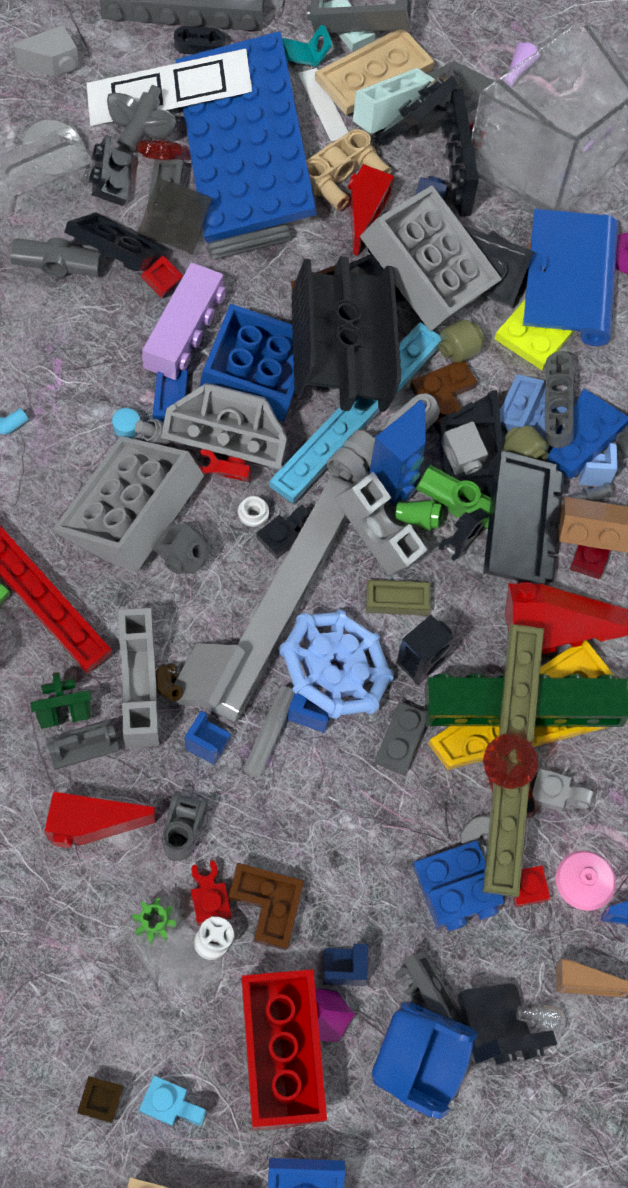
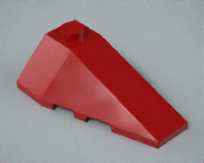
(563, 615)

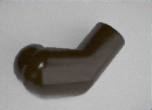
(164, 686)

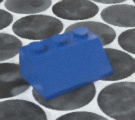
(399, 454)

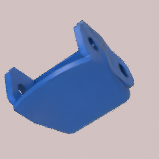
(424, 1059)

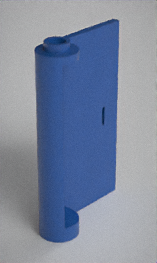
(578, 276)

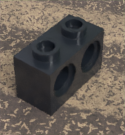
(425, 649)

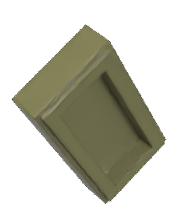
(398, 597)

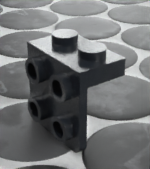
(500, 1034)

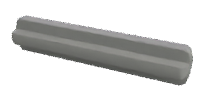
(269, 732)

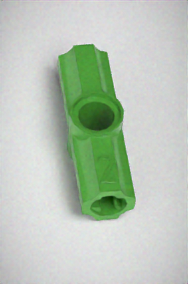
(447, 489)

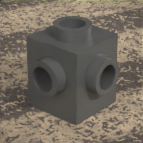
(182, 549)

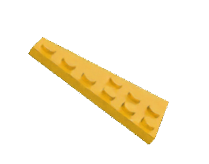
(466, 744)

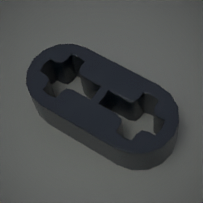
(198, 39)

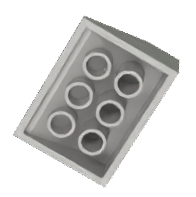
(430, 256)
(130, 501)

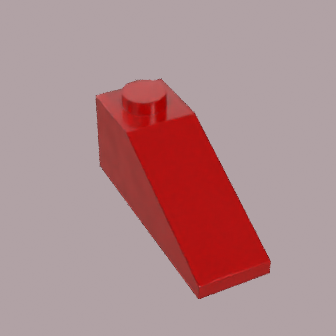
(368, 198)
(89, 819)

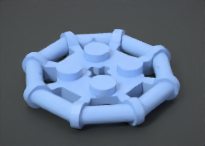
(347, 652)

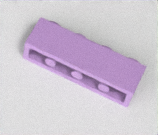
(183, 321)

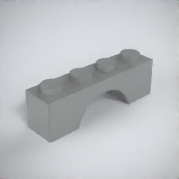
(138, 678)

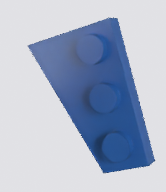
(594, 428)

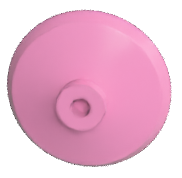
(585, 880)

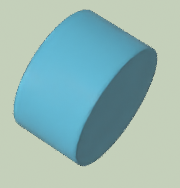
(124, 422)

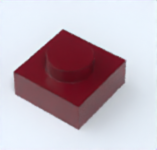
(589, 561)

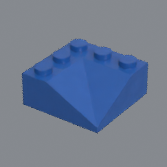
(254, 358)

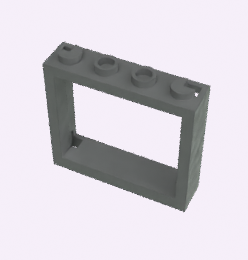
(360, 17)

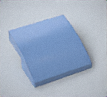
(526, 405)

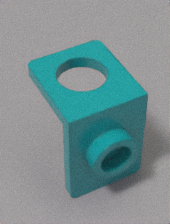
(307, 52)

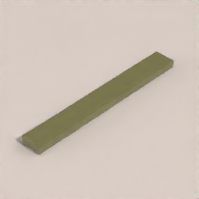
(510, 805)

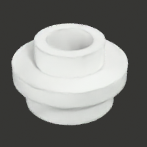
(253, 503)

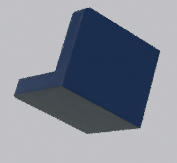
(346, 966)

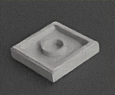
(208, 674)

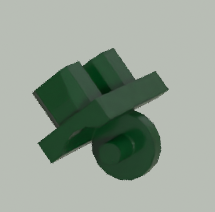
(46, 708)

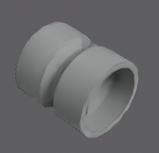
(354, 458)

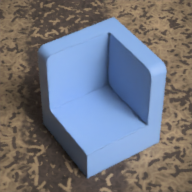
(600, 469)

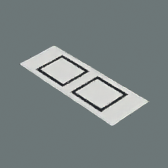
(179, 83)

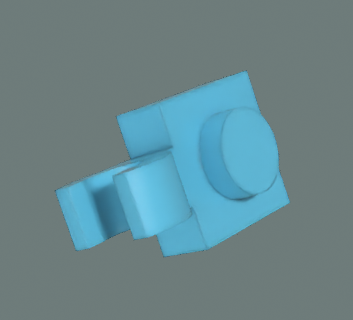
(167, 1102)

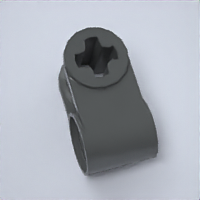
(185, 820)

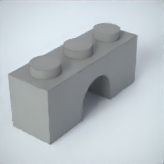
(364, 506)

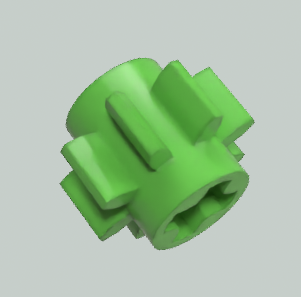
(147, 913)

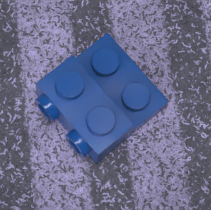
(455, 885)

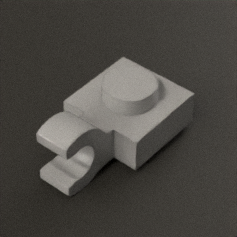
(553, 792)

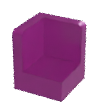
(333, 1015)

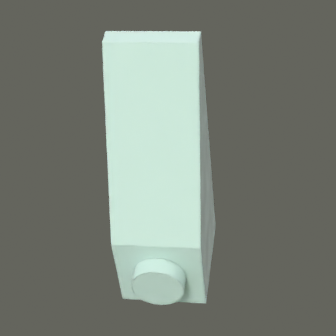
(379, 103)

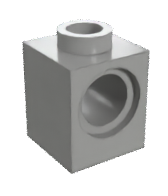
(464, 449)

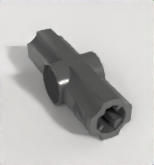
(56, 257)

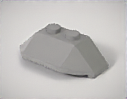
(227, 424)

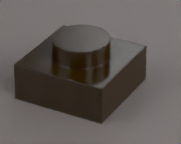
(100, 1100)

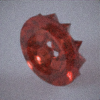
(159, 149)
(497, 768)

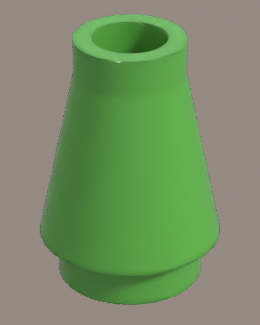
(421, 514)

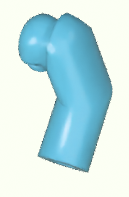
(12, 421)

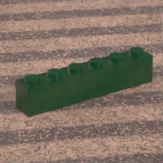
(560, 701)

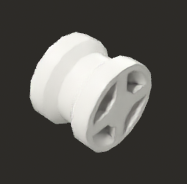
(215, 930)

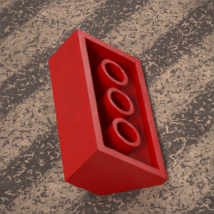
(283, 1050)

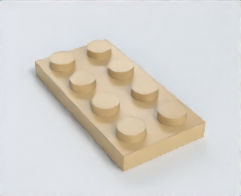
(370, 65)

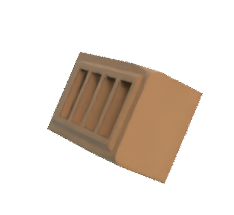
(584, 980)

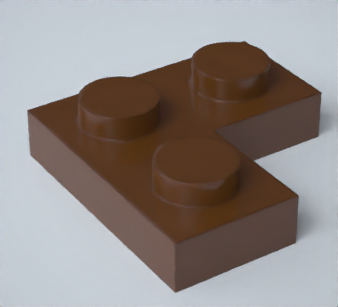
(444, 386)
(277, 898)

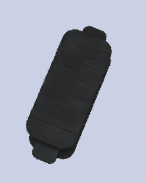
(346, 333)

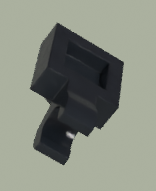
(467, 528)
(280, 533)

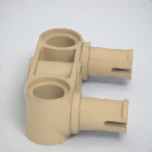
(338, 162)

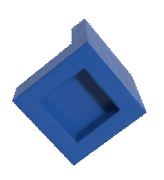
(307, 714)
(206, 739)

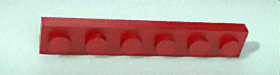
(50, 606)

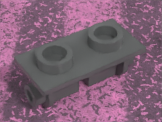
(82, 744)

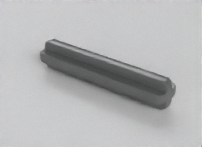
(249, 241)

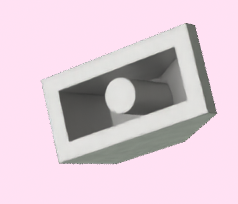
(47, 52)

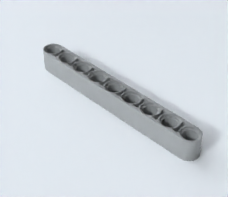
(284, 599)

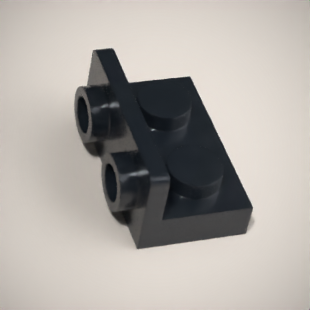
(110, 173)

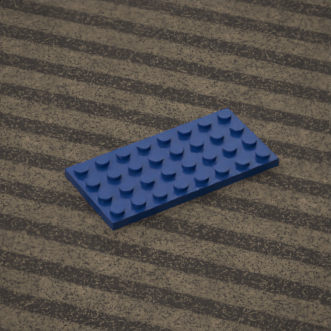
(250, 147)

